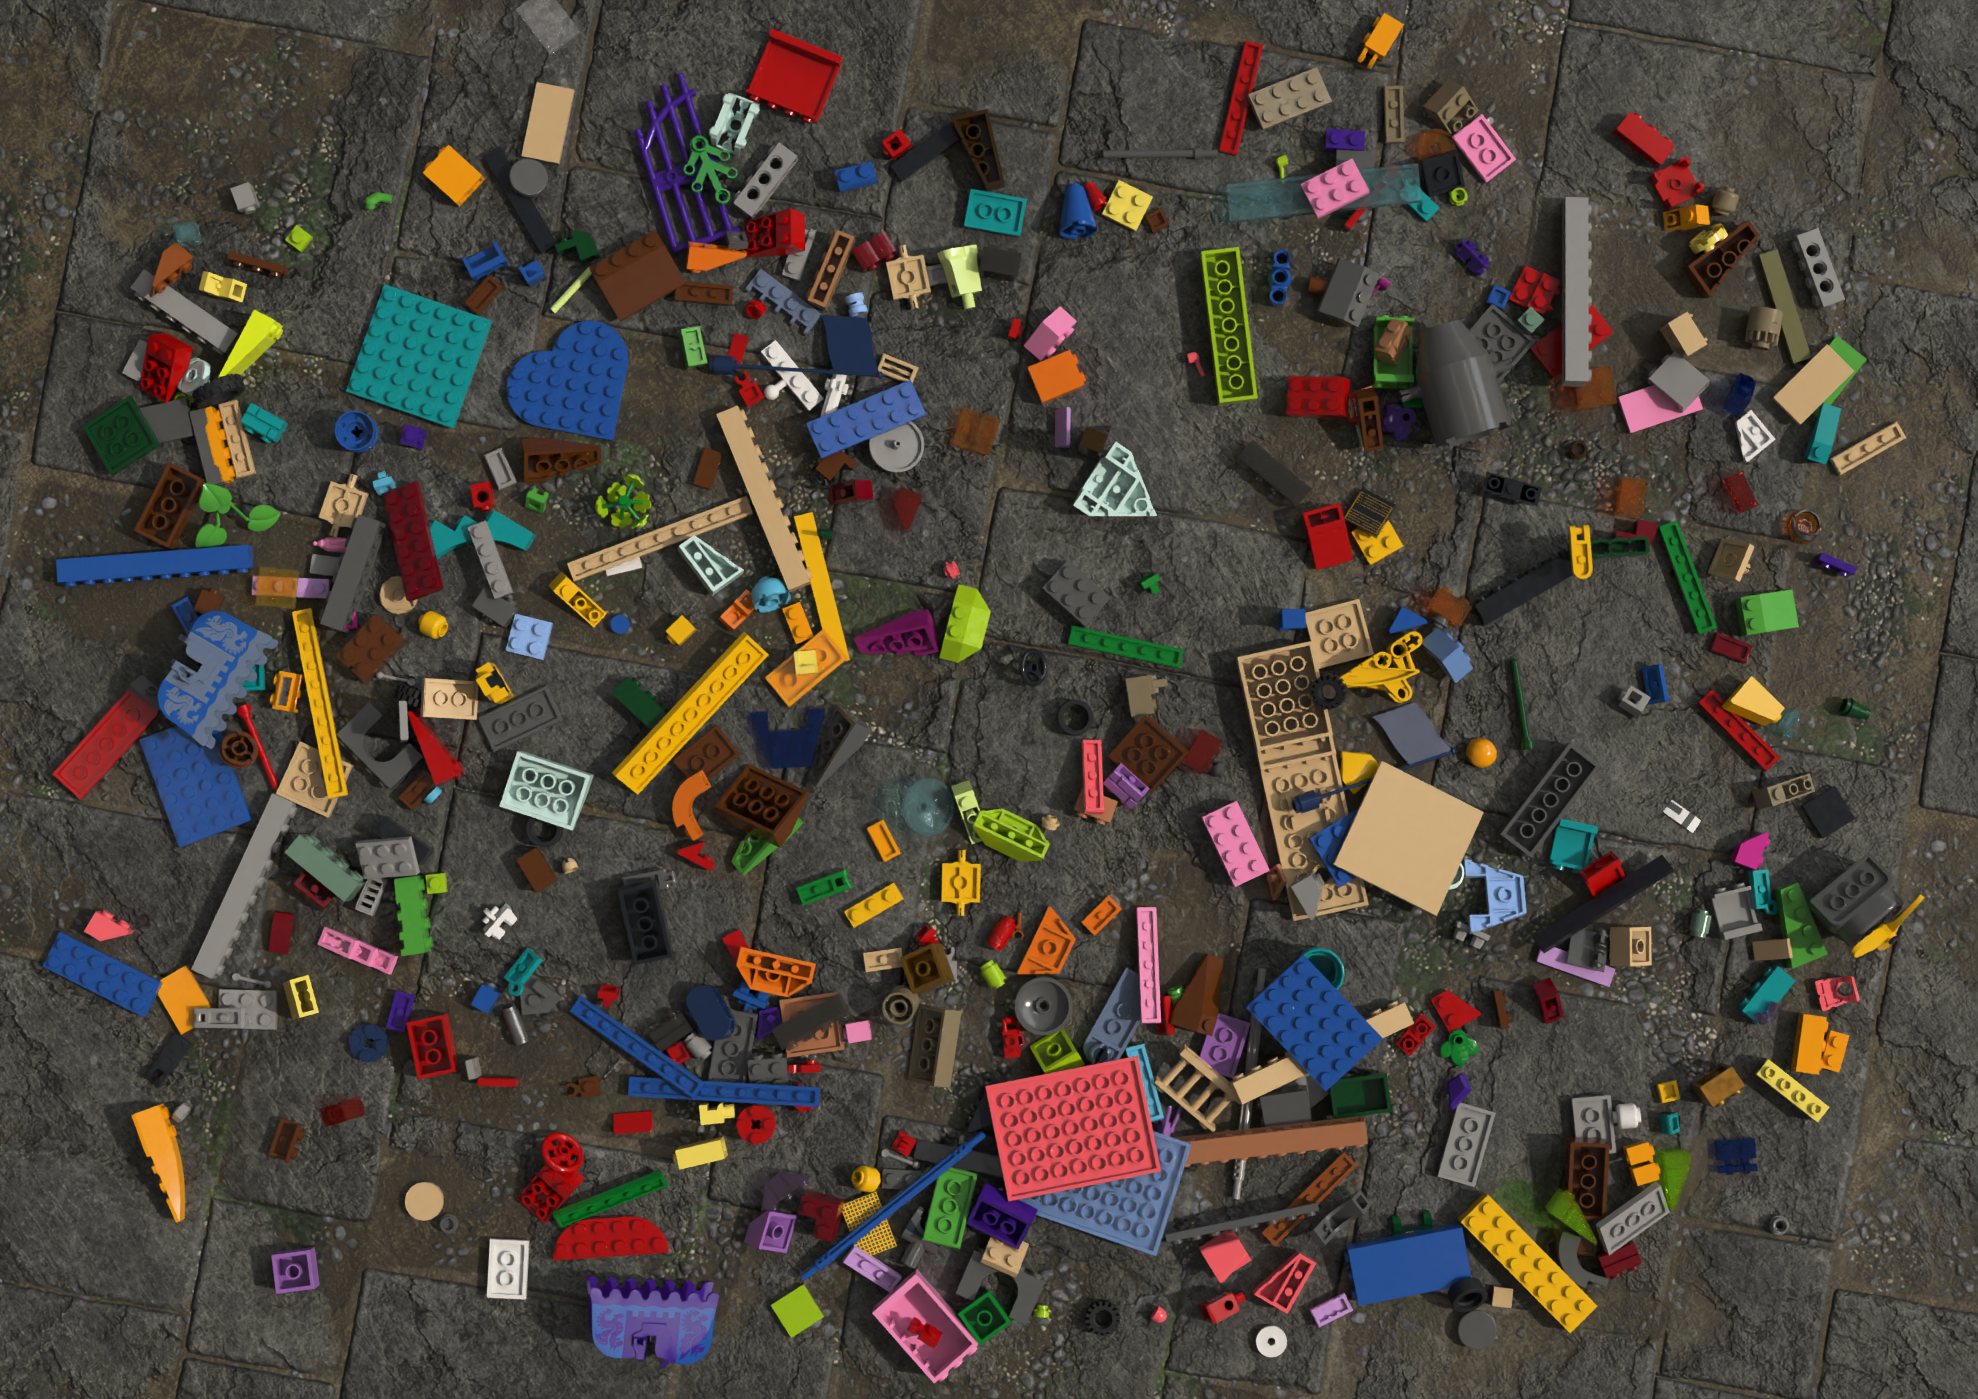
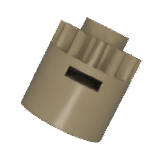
(1763, 327)
(900, 1004)

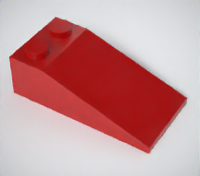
(439, 759)

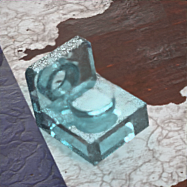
(1791, 719)

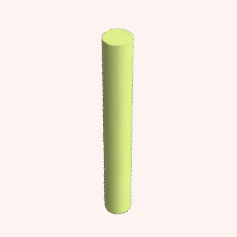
(571, 290)

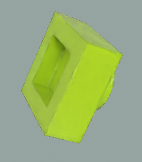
(299, 238)
(436, 883)

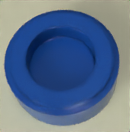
(620, 624)

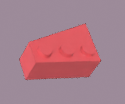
(1286, 1282)

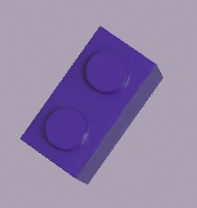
(1343, 140)

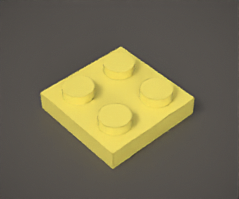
(1127, 206)

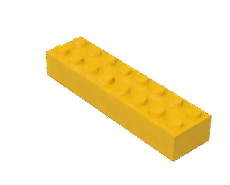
(1527, 1262)

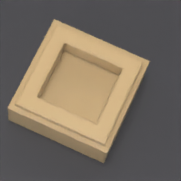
(1502, 1296)

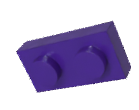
(1842, 568)
(400, 1011)

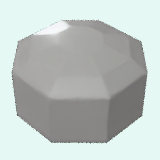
(181, 1112)

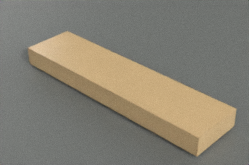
(236, 439)
(1867, 448)

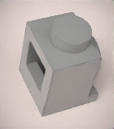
(1633, 701)

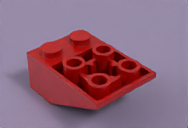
(776, 234)
(164, 365)
(1327, 536)
(549, 1191)

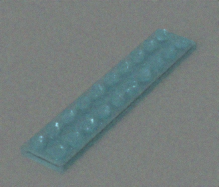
(1286, 198)

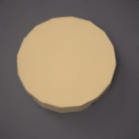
(393, 596)
(424, 1201)

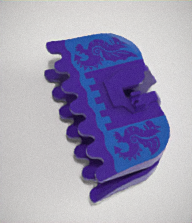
(673, 1318)

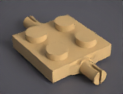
(908, 277)
(342, 504)

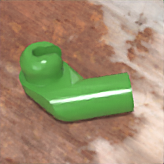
(377, 197)

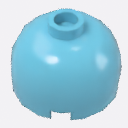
(769, 594)

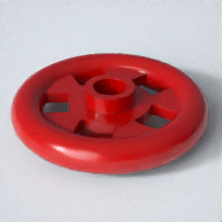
(562, 1153)

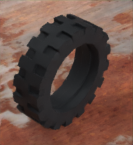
(219, 391)

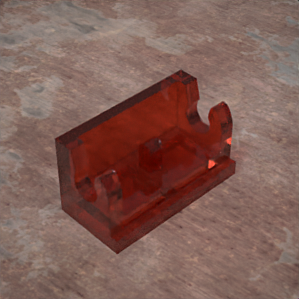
(1740, 492)

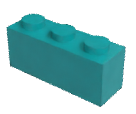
(1770, 988)

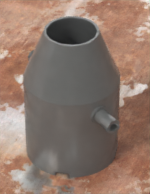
(1458, 385)

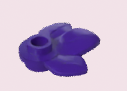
(1395, 422)

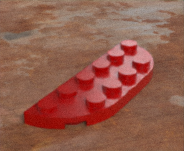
(610, 1238)

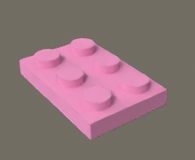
(1335, 188)

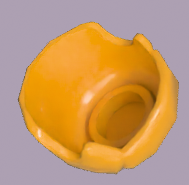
(1481, 752)

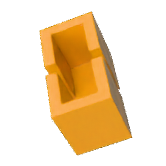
(1639, 1153)

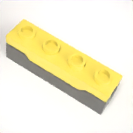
(1790, 1089)

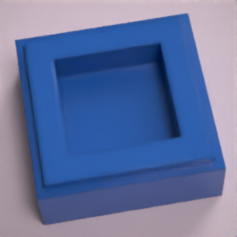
(1498, 297)

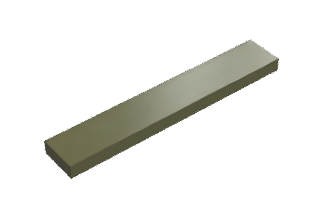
(1783, 301)

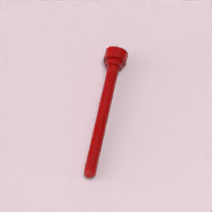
(245, 712)

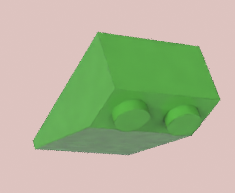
(1766, 612)

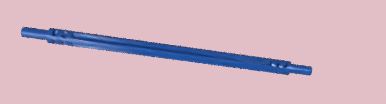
(893, 1205)

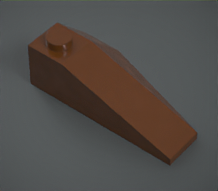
(551, 457)
(1200, 1002)

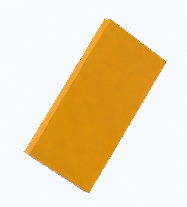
(792, 686)

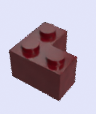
(826, 1211)

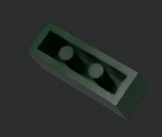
(640, 702)

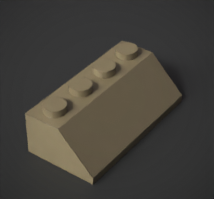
(934, 1045)

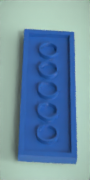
(865, 419)
(102, 974)

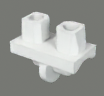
(495, 918)

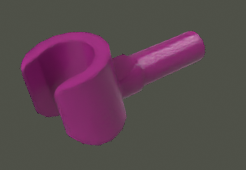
(1383, 283)

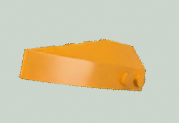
(160, 1143)

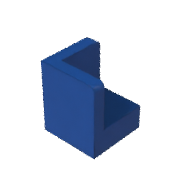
(533, 273)
(486, 998)

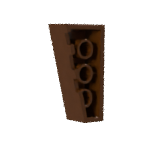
(1711, 268)

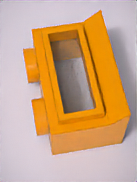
(286, 691)

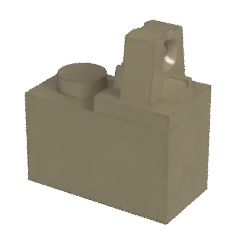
(1139, 694)

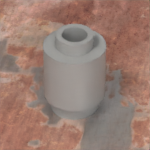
(698, 1046)

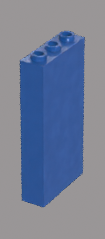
(1407, 1264)

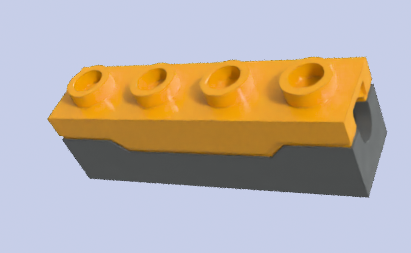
(211, 446)

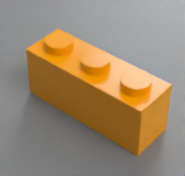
(1809, 1043)

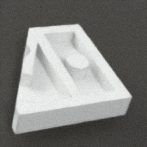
(1752, 435)

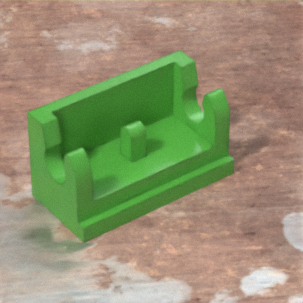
(692, 347)

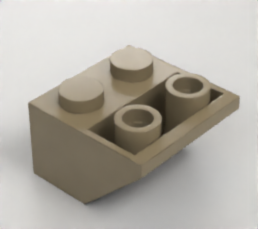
(1451, 107)

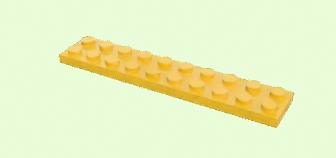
(690, 713)

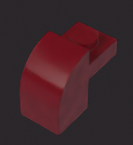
(1641, 528)

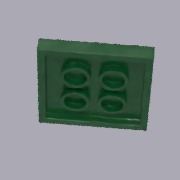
(121, 435)

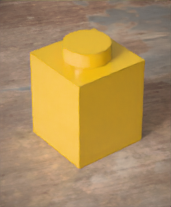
(680, 631)

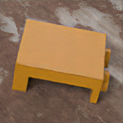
(453, 175)

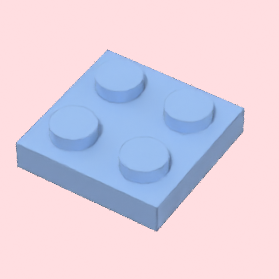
(529, 636)

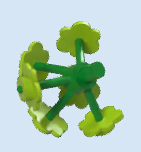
(621, 497)

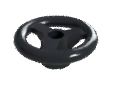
(1030, 667)

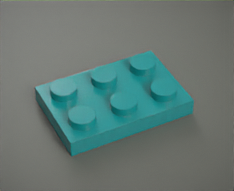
(995, 213)

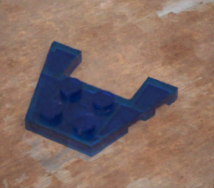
(789, 747)

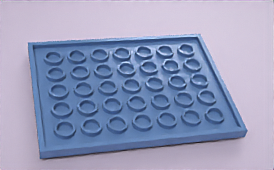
(1126, 1209)

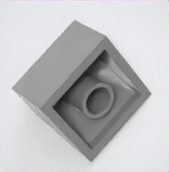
(1309, 892)

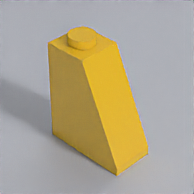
(1754, 703)

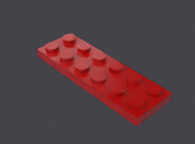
(105, 744)

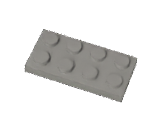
(1466, 1144)
(1632, 1218)

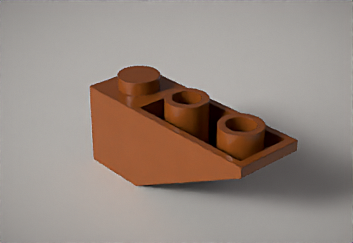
(172, 264)

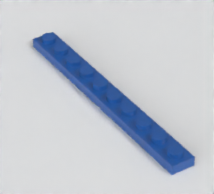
(728, 1092)

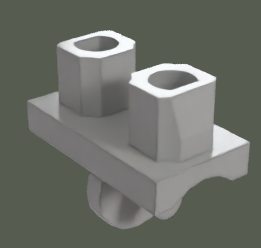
(1461, 932)

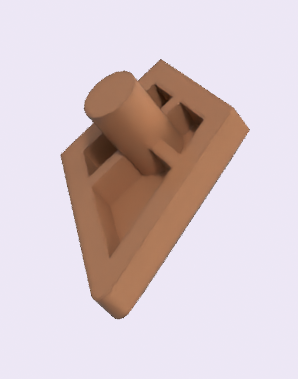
(1276, 880)

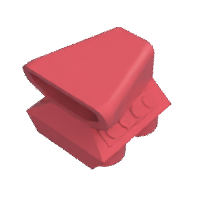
(1224, 1254)

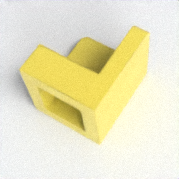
(805, 662)

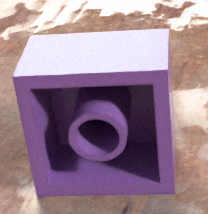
(295, 1270)

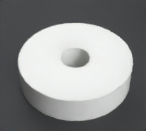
(1277, 1347)

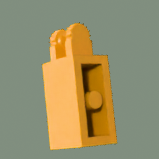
(1381, 38)

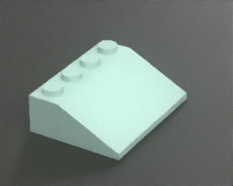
(546, 790)

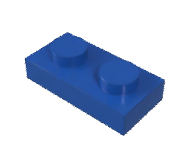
(1655, 684)

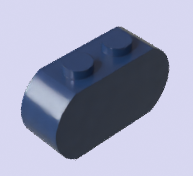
(710, 1012)

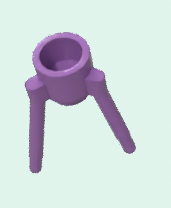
(1166, 1127)

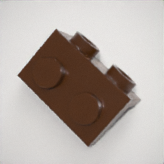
(286, 1140)

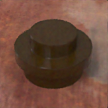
(1578, 449)

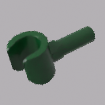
(826, 534)

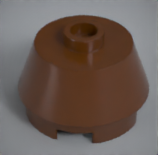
(238, 749)

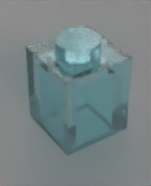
(187, 233)

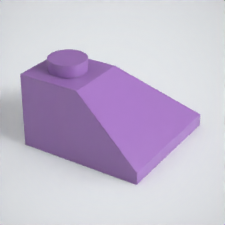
(771, 1231)

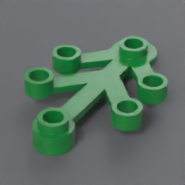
(709, 167)

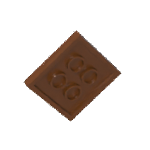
(1149, 752)

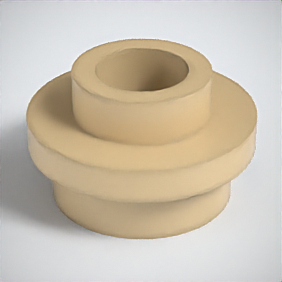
(1050, 822)

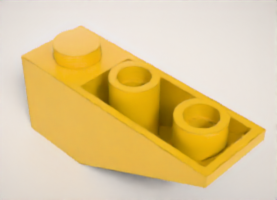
(577, 599)

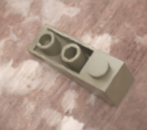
(1783, 791)

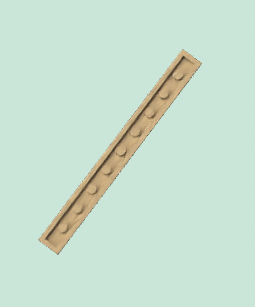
(660, 538)

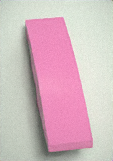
(357, 950)

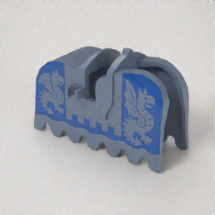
(227, 657)

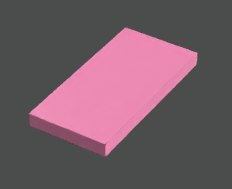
(1650, 408)

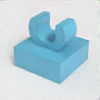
(384, 483)

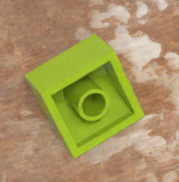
(1056, 1053)

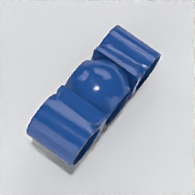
(1276, 287)

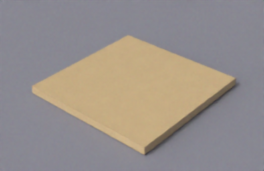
(1408, 838)

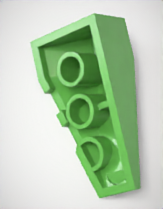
(754, 850)

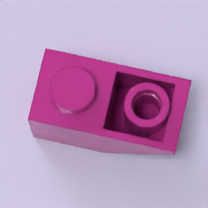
(1749, 851)

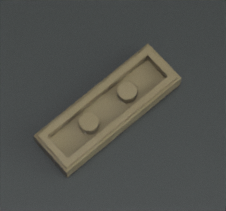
(1393, 114)

